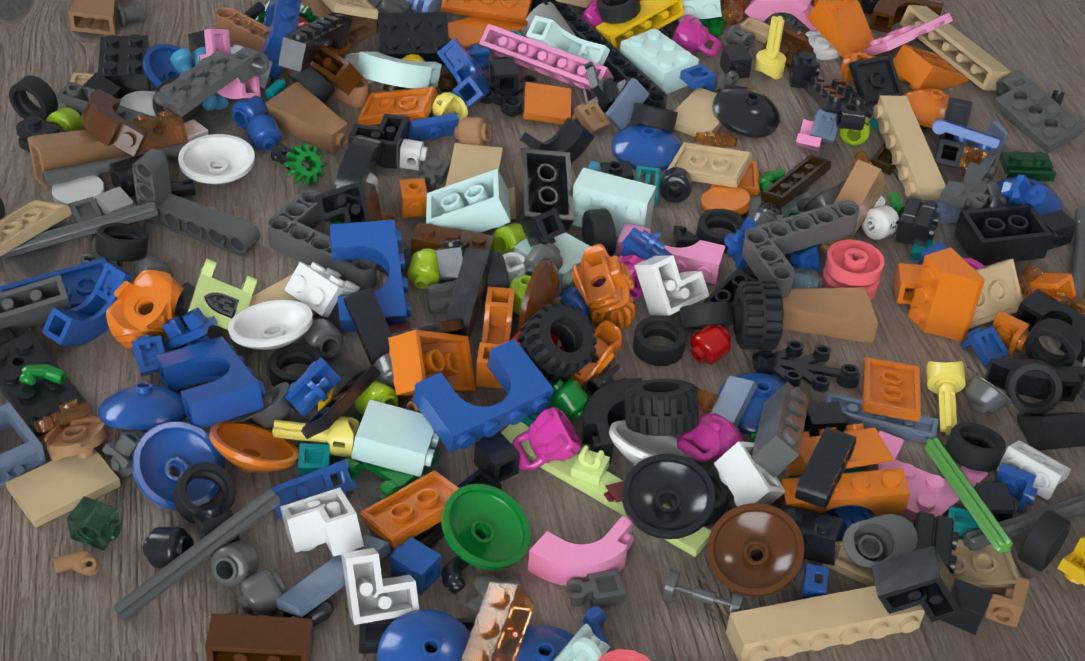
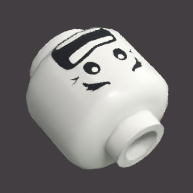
(880, 222)

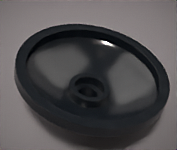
(746, 112)
(671, 481)

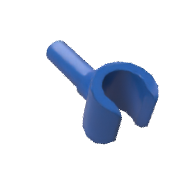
(594, 618)

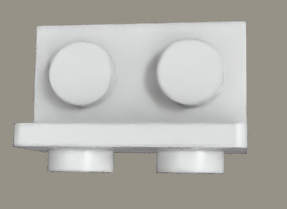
(1028, 459)

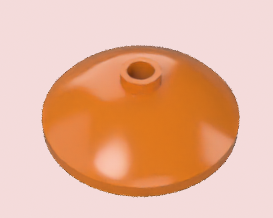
(928, 105)
(252, 447)

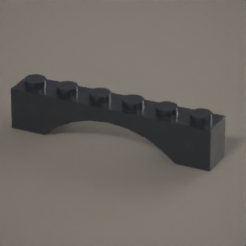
(303, 44)

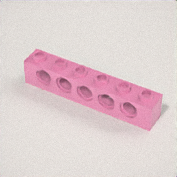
(540, 57)

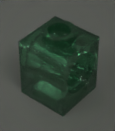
(94, 523)

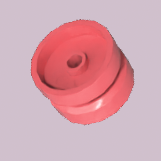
(853, 265)

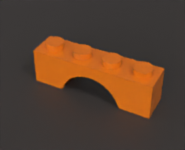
(496, 331)
(877, 490)

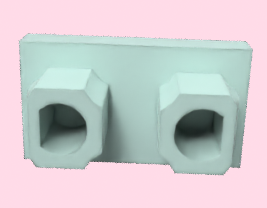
(583, 647)

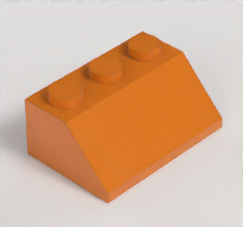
(946, 295)
(868, 449)

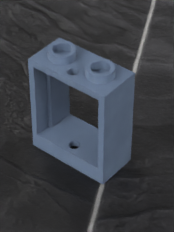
(24, 457)

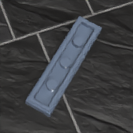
(907, 429)
(323, 582)

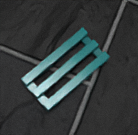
(648, 170)

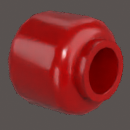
(710, 344)

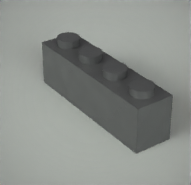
(32, 303)
(780, 429)

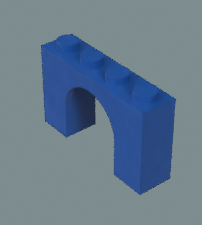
(282, 19)
(378, 243)
(233, 384)
(462, 423)

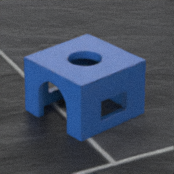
(810, 587)

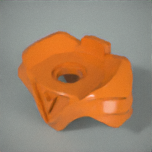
(599, 265)
(143, 306)
(607, 347)

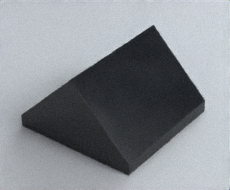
(1054, 430)

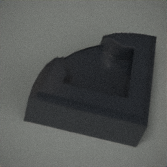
(684, 238)

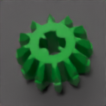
(301, 172)

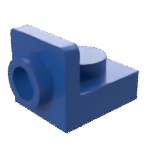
(698, 77)
(806, 259)
(986, 345)
(145, 352)
(1018, 484)

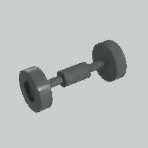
(699, 594)

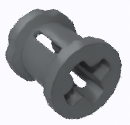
(130, 13)
(738, 36)

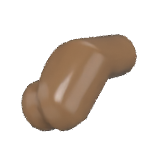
(78, 561)

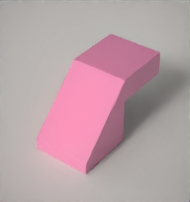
(805, 140)

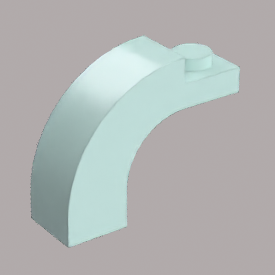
(551, 34)
(398, 71)

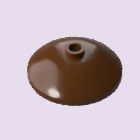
(541, 290)
(754, 530)

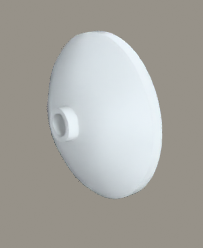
(216, 159)
(270, 324)
(639, 446)

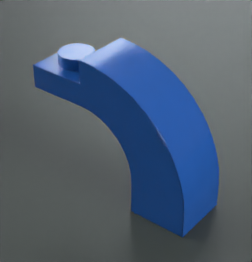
(470, 78)
(87, 320)

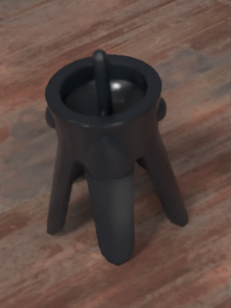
(279, 154)
(602, 379)

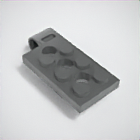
(209, 77)
(1037, 100)

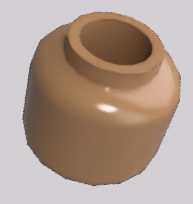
(473, 131)

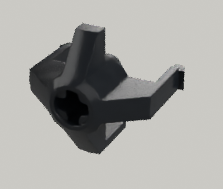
(605, 91)

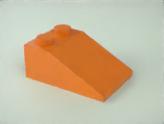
(842, 25)
(926, 69)
(426, 353)

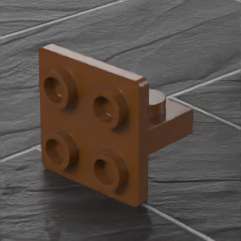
(791, 43)

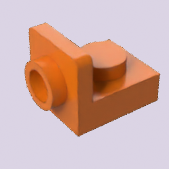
(1011, 331)

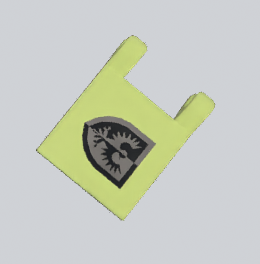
(219, 298)

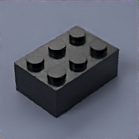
(413, 34)
(123, 62)
(543, 184)
(1003, 234)

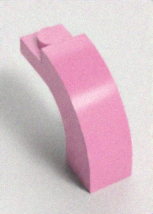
(763, 9)
(219, 40)
(563, 561)

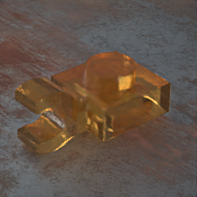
(971, 155)

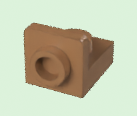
(591, 117)
(1009, 608)

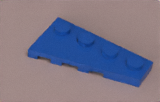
(78, 280)

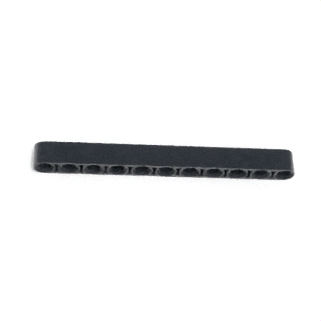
(616, 62)

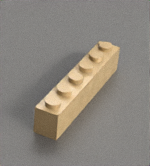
(957, 49)
(908, 148)
(816, 624)

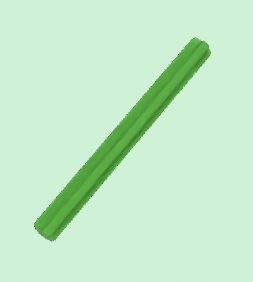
(968, 495)

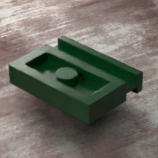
(1032, 165)

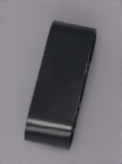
(368, 323)
(825, 467)

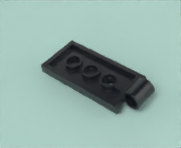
(839, 99)
(35, 400)

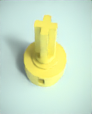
(771, 60)
(449, 103)
(945, 381)
(339, 435)

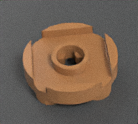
(77, 439)

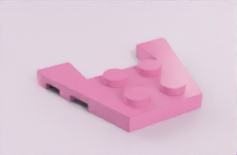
(903, 35)
(926, 490)

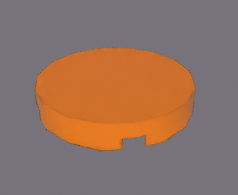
(726, 198)

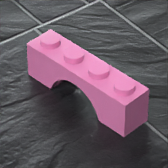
(699, 257)

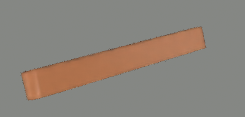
(252, 34)

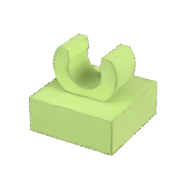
(590, 466)

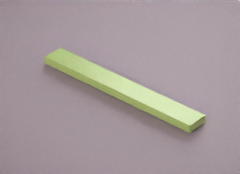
(562, 469)

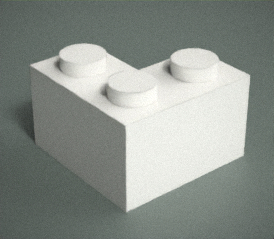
(666, 288)
(746, 478)
(323, 520)
(371, 596)

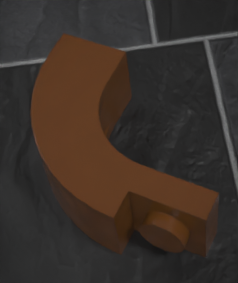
(889, 12)
(109, 128)

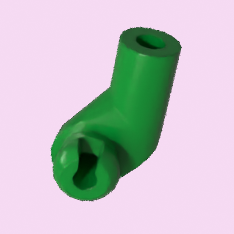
(770, 177)
(896, 202)
(44, 371)

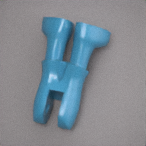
(185, 60)

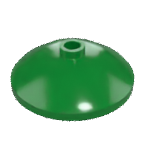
(491, 516)

